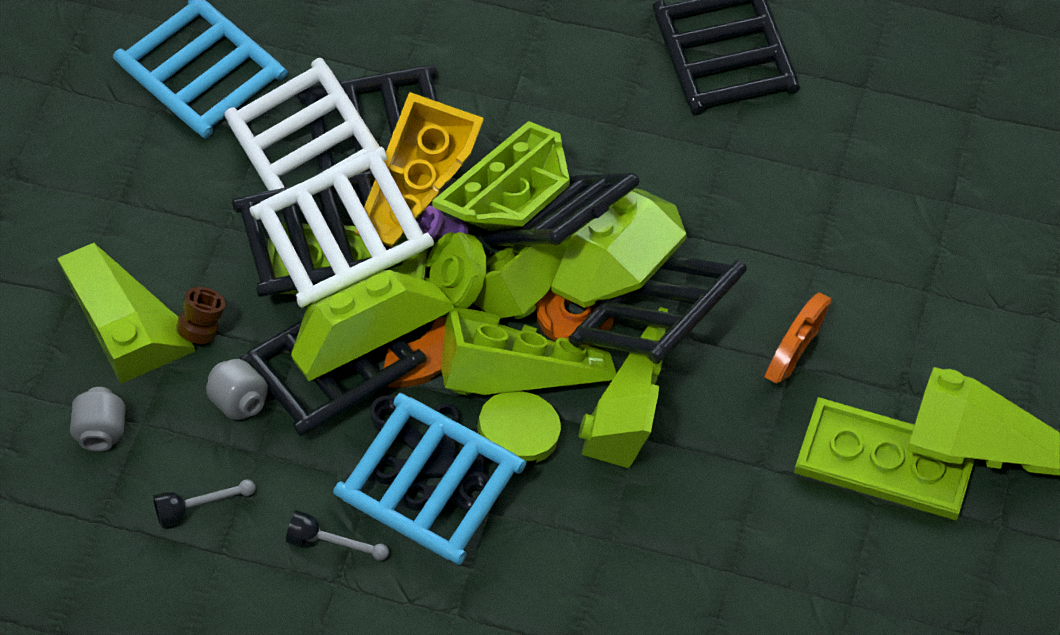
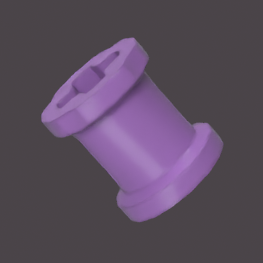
(441, 224)

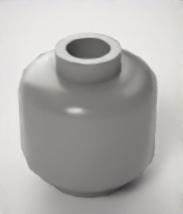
(236, 389)
(97, 419)

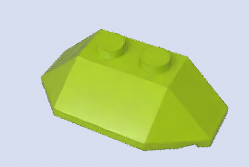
(510, 181)
(619, 249)
(364, 319)

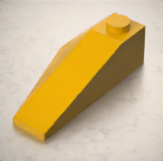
(422, 158)

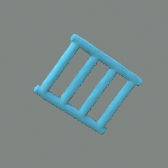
(179, 102)
(419, 528)

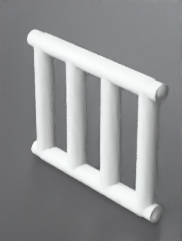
(336, 98)
(344, 275)

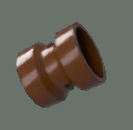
(200, 315)

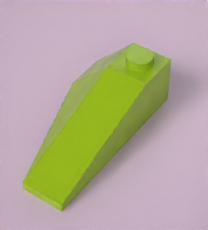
(519, 279)
(126, 318)
(498, 359)
(625, 410)
(972, 421)

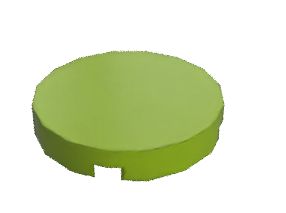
(458, 267)
(521, 424)

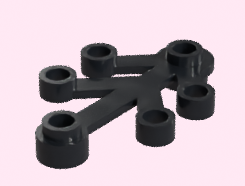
(436, 465)

